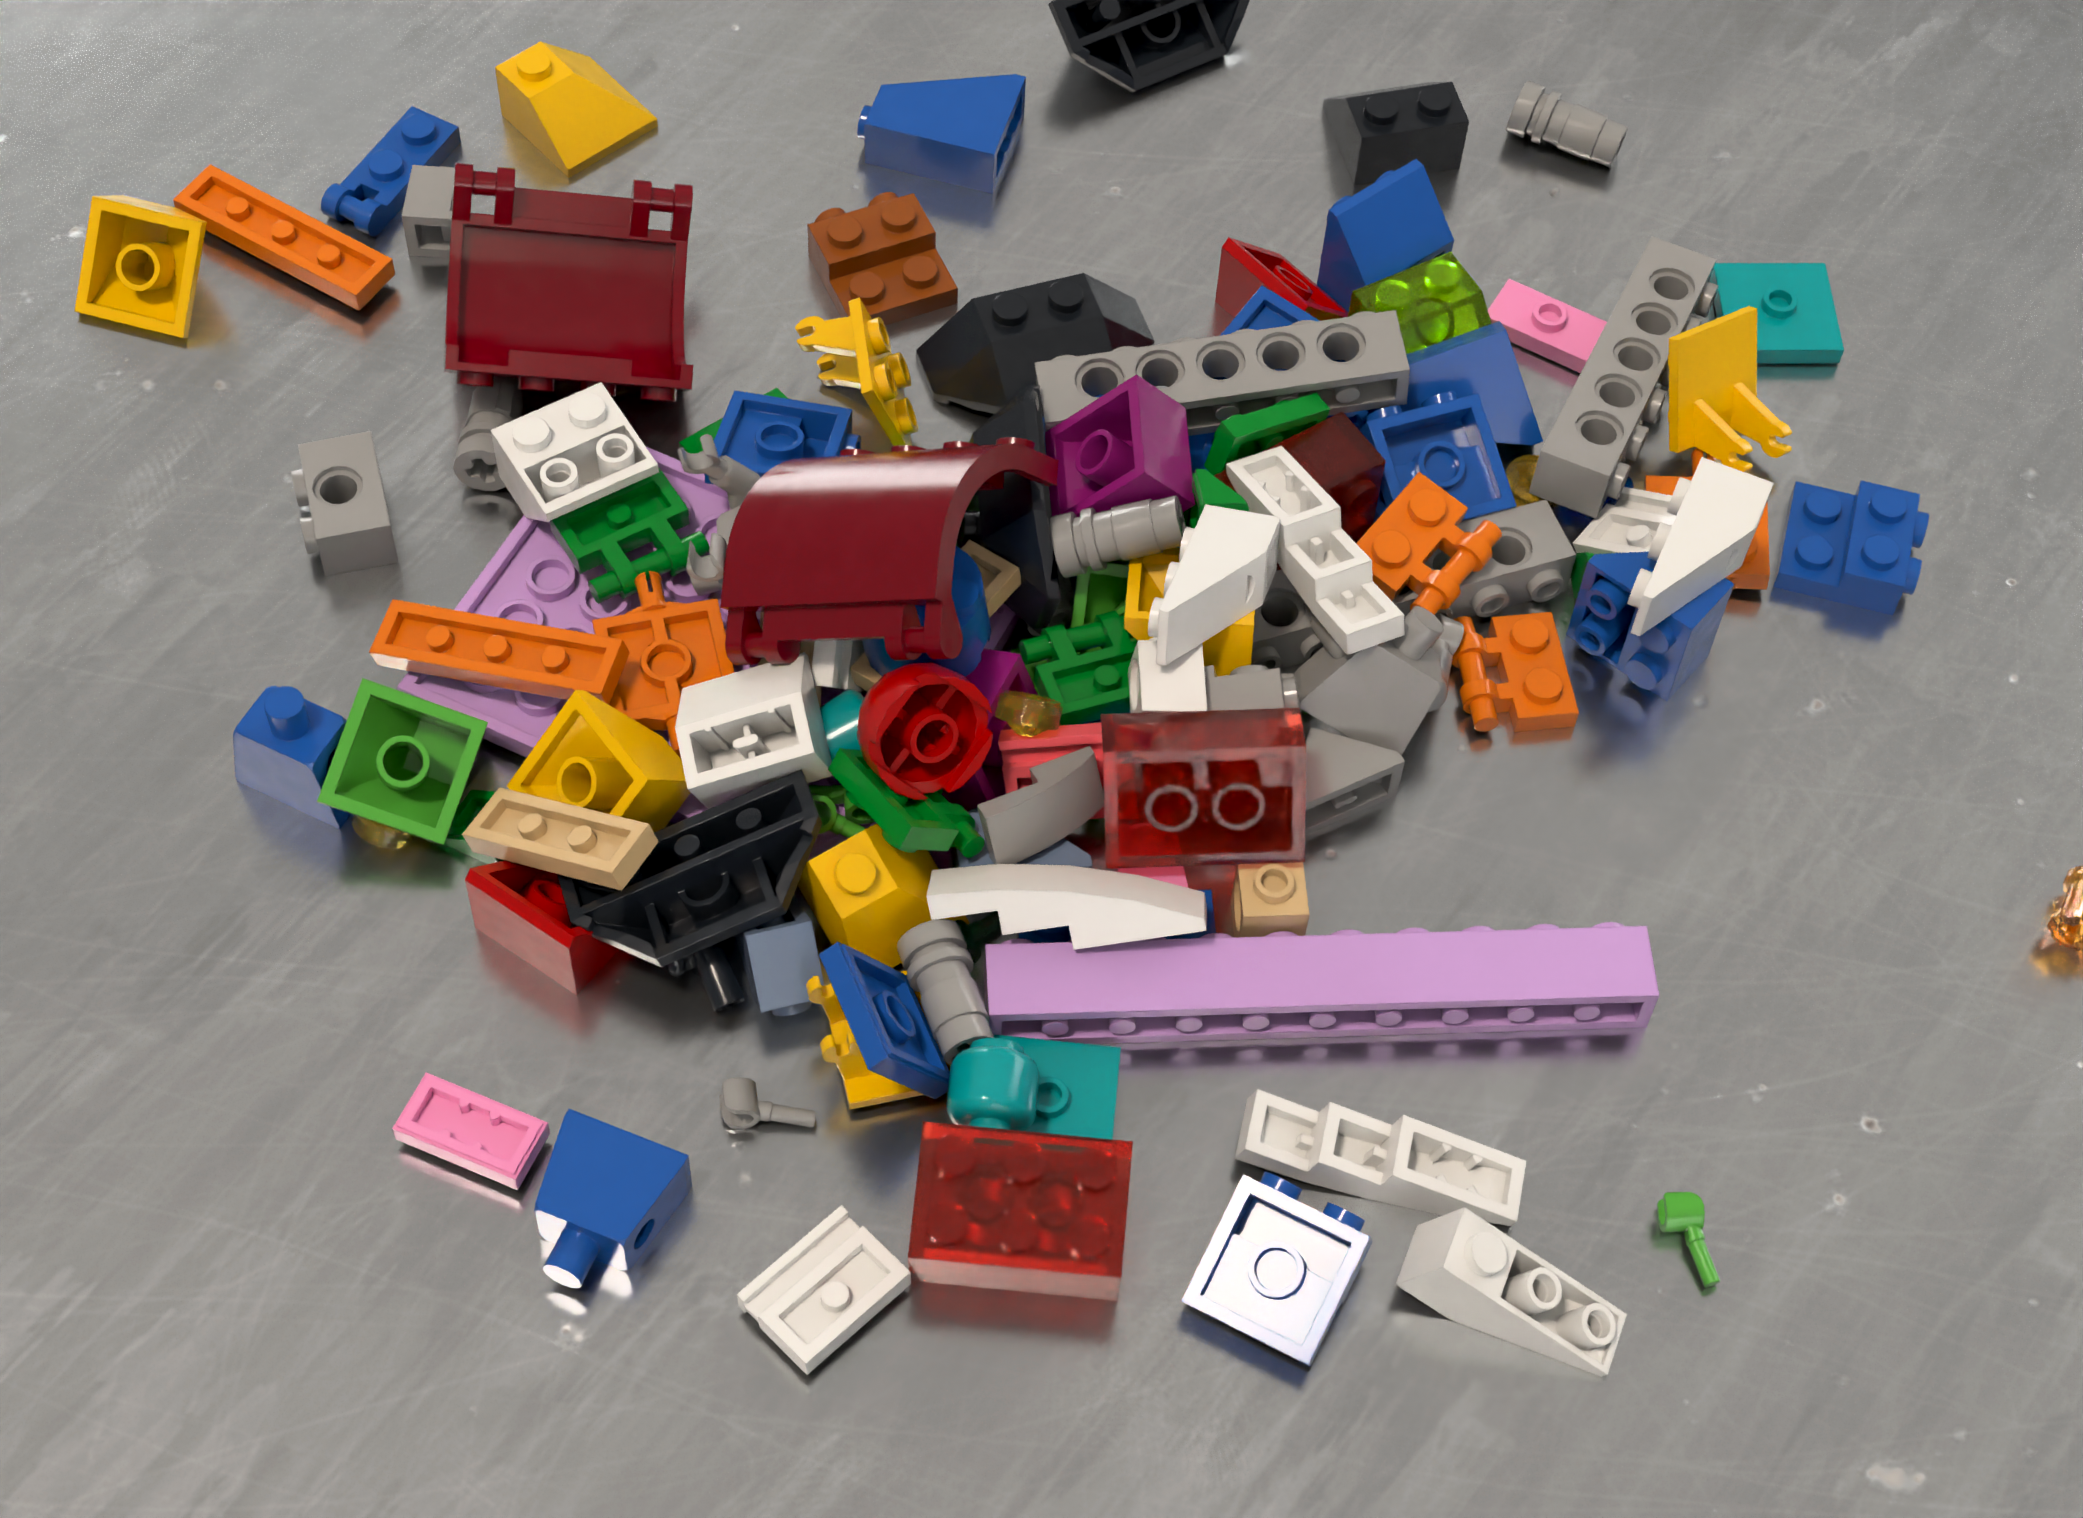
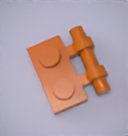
(1411, 532)
(1531, 673)

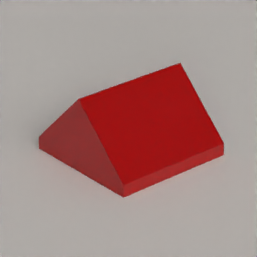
(1249, 267)
(530, 918)

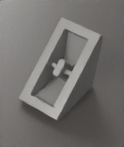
(1346, 777)

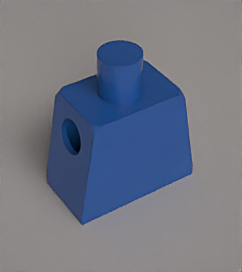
(287, 750)
(605, 1196)

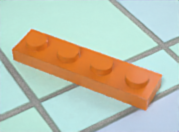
(286, 237)
(498, 651)

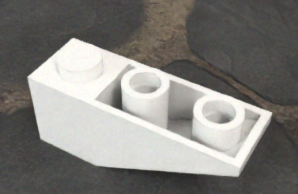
(1704, 545)
(1218, 579)
(1508, 1292)

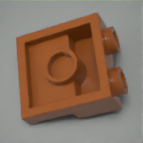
(883, 258)

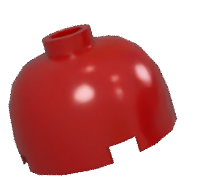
(924, 729)

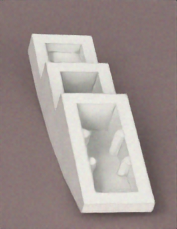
(1316, 552)
(1094, 903)
(1378, 1161)

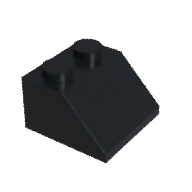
(1397, 125)

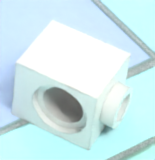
(1166, 688)

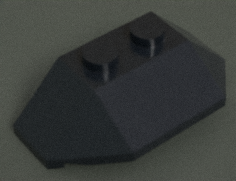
(1147, 39)
(995, 339)
(1017, 518)
(706, 876)

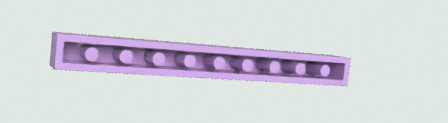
(1323, 985)

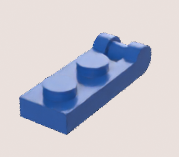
(386, 171)

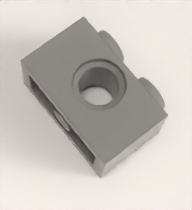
(346, 504)

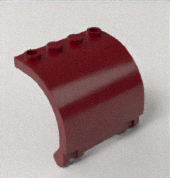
(567, 287)
(857, 544)

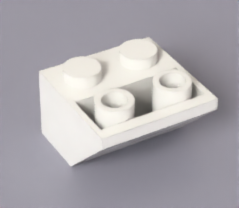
(569, 454)
(751, 731)

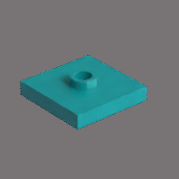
(1793, 311)
(1074, 1086)

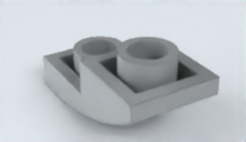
(1038, 815)

